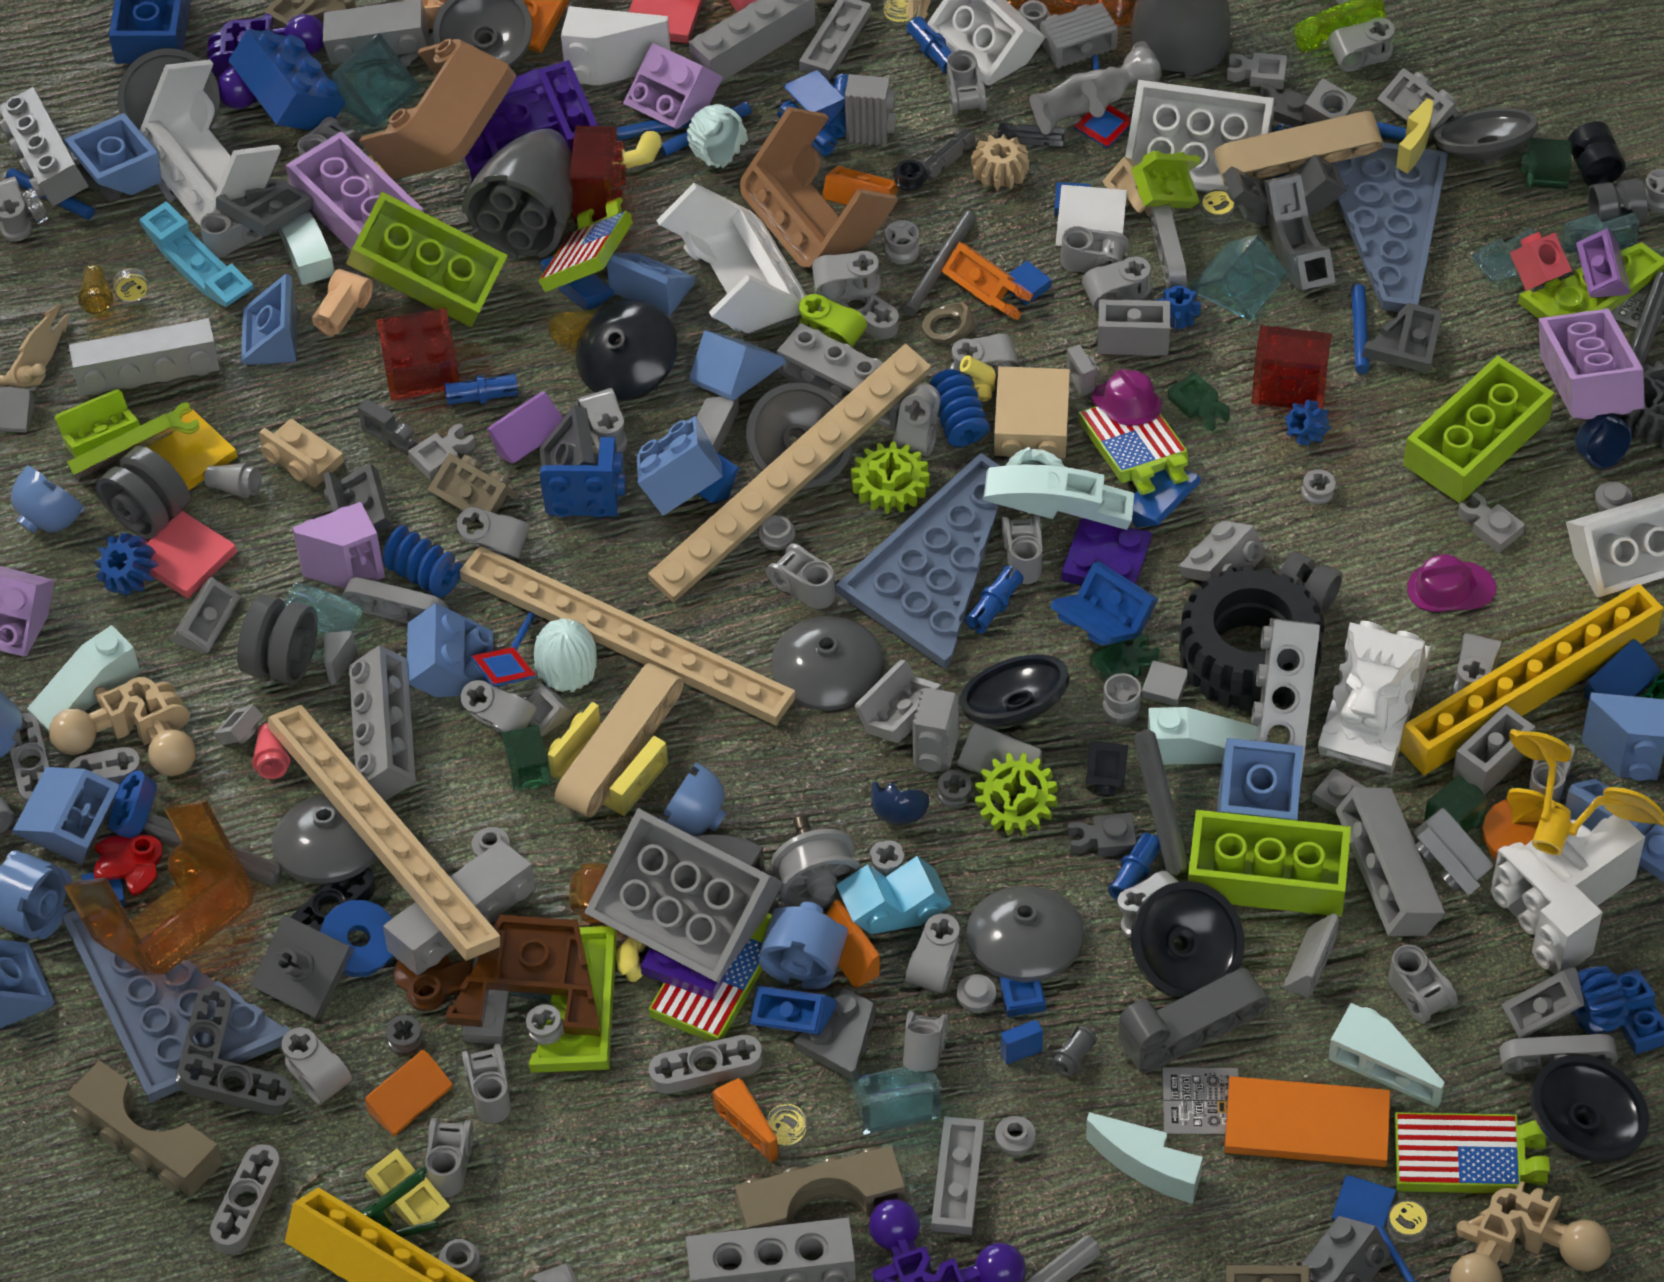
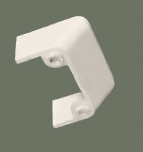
(189, 153)
(742, 255)

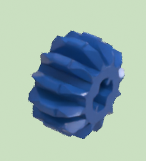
(125, 564)
(1603, 1001)

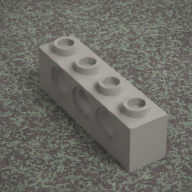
(1303, 640)
(785, 1243)

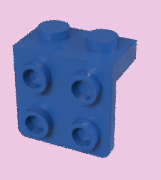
(586, 488)
(1107, 606)

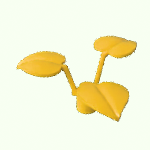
(1554, 817)

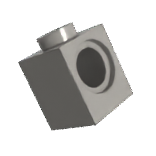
(1327, 96)

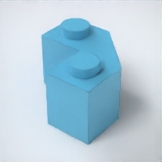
(895, 901)

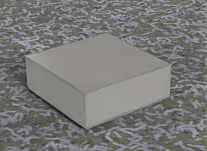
(1164, 683)

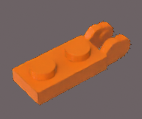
(984, 279)

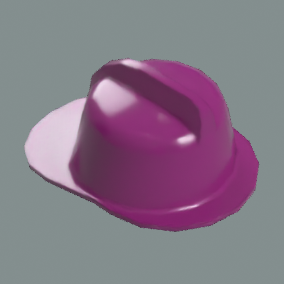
(1128, 398)
(1450, 585)

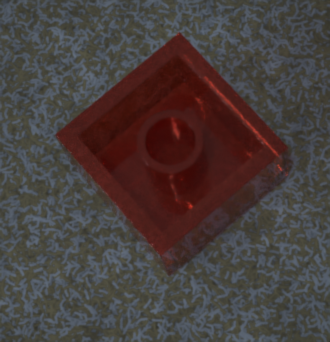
(596, 169)
(417, 353)
(1290, 366)

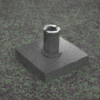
(570, 441)
(302, 967)

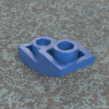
(1644, 1023)

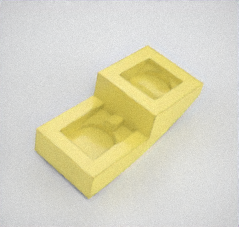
(1416, 137)
(417, 1206)

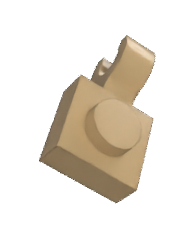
(1122, 178)

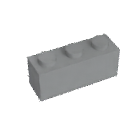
(400, 23)

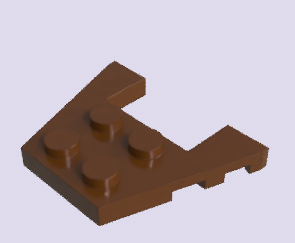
(532, 958)

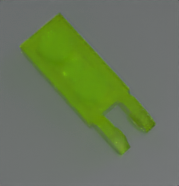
(1318, 28)

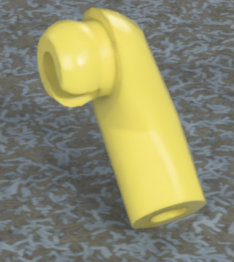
(645, 151)
(983, 376)
(628, 959)

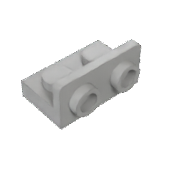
(1410, 91)

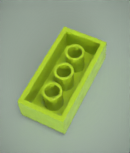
(426, 259)
(1478, 429)
(1271, 861)

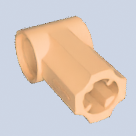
(344, 295)

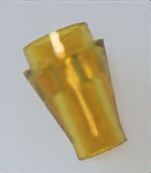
(94, 291)
(568, 326)

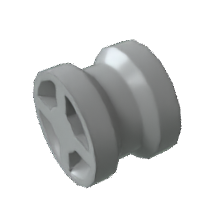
(1655, 190)
(902, 242)

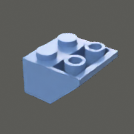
(678, 465)
(442, 649)
(67, 811)

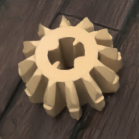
(1000, 162)

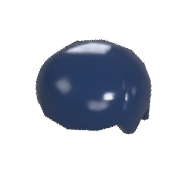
(1603, 440)
(898, 806)

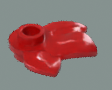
(123, 859)

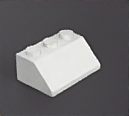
(989, 30)
(1620, 545)

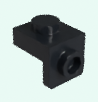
(1106, 768)

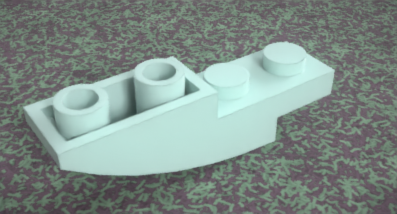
(1056, 488)

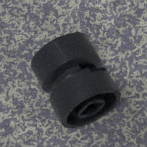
(1596, 153)

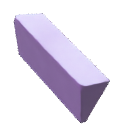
(1603, 265)
(525, 428)

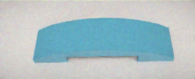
(192, 258)

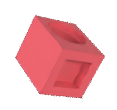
(1540, 260)

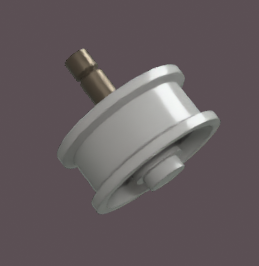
(813, 864)

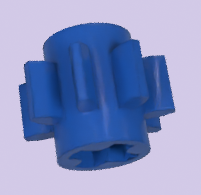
(1182, 306)
(1307, 422)

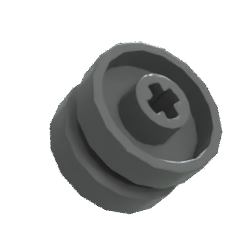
(143, 492)
(277, 639)

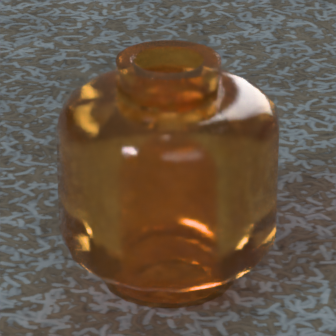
(582, 887)

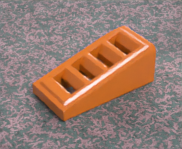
(740, 1110)

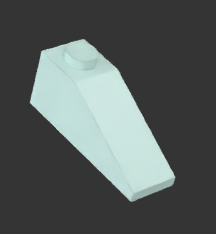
(102, 661)
(1194, 735)
(1380, 1052)

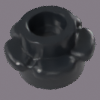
(910, 175)

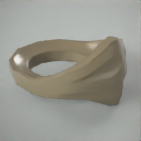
(957, 311)

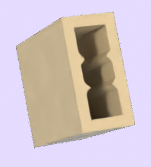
(1031, 410)

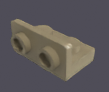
(467, 486)

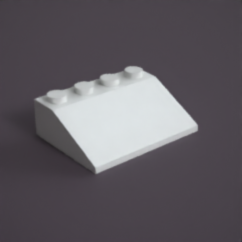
(1195, 123)

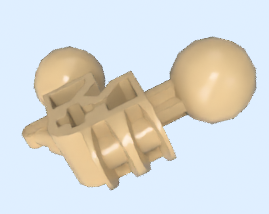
(169, 751)
(1532, 1220)

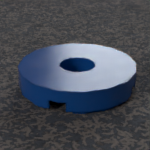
(364, 917)

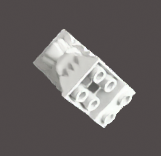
(1374, 696)
(1561, 893)

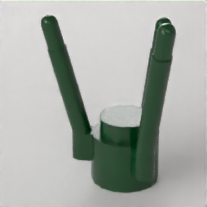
(379, 1209)

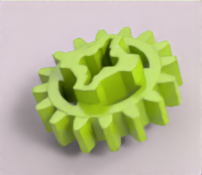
(906, 483)
(1031, 798)

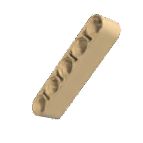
(1290, 148)
(619, 739)

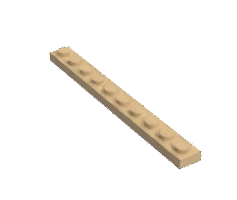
(789, 473)
(629, 635)
(384, 833)

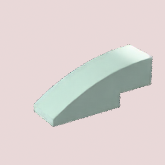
(307, 249)
(1144, 1156)

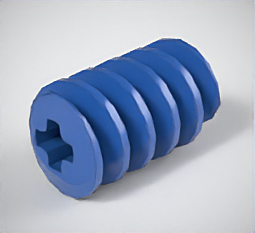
(960, 408)
(421, 562)

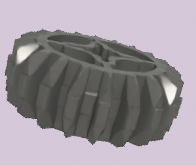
(1650, 420)

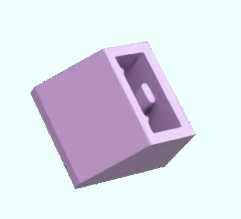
(671, 87)
(339, 547)
(23, 609)

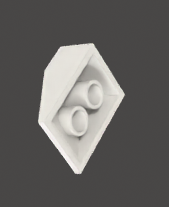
(610, 43)

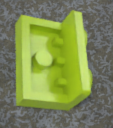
(1166, 179)
(95, 422)

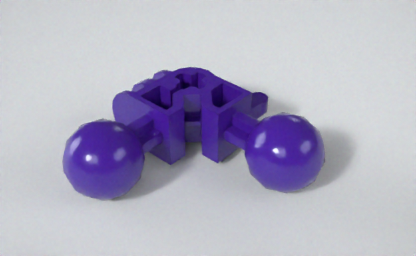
(222, 44)
(896, 1226)

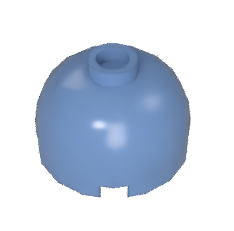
(43, 503)
(697, 803)

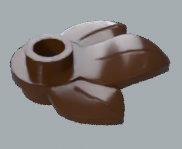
(439, 980)

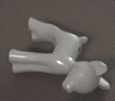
(1094, 89)

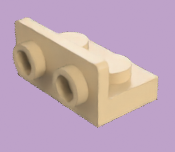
(300, 452)

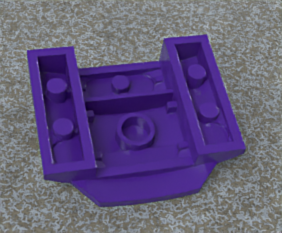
(534, 102)

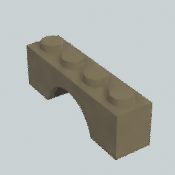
(179, 1156)
(860, 1179)

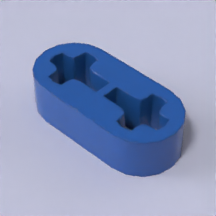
(132, 804)

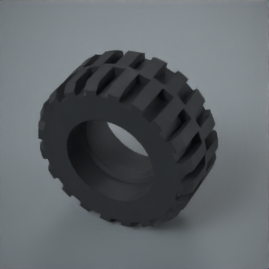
(1232, 602)

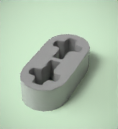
(109, 762)

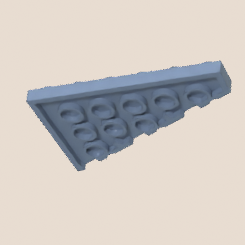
(1392, 219)
(929, 566)
(155, 1013)

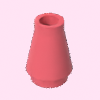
(270, 755)

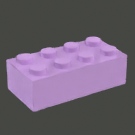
(342, 185)
(1591, 364)

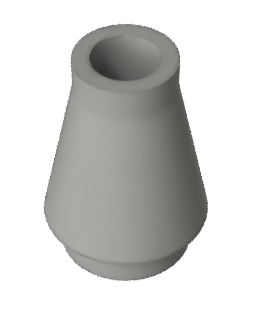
(236, 479)

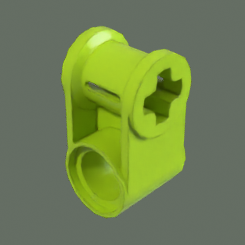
(833, 319)

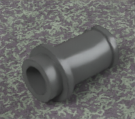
(1073, 1051)

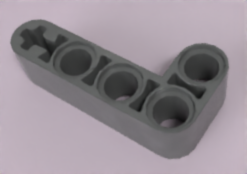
(1166, 1034)

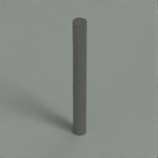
(935, 269)

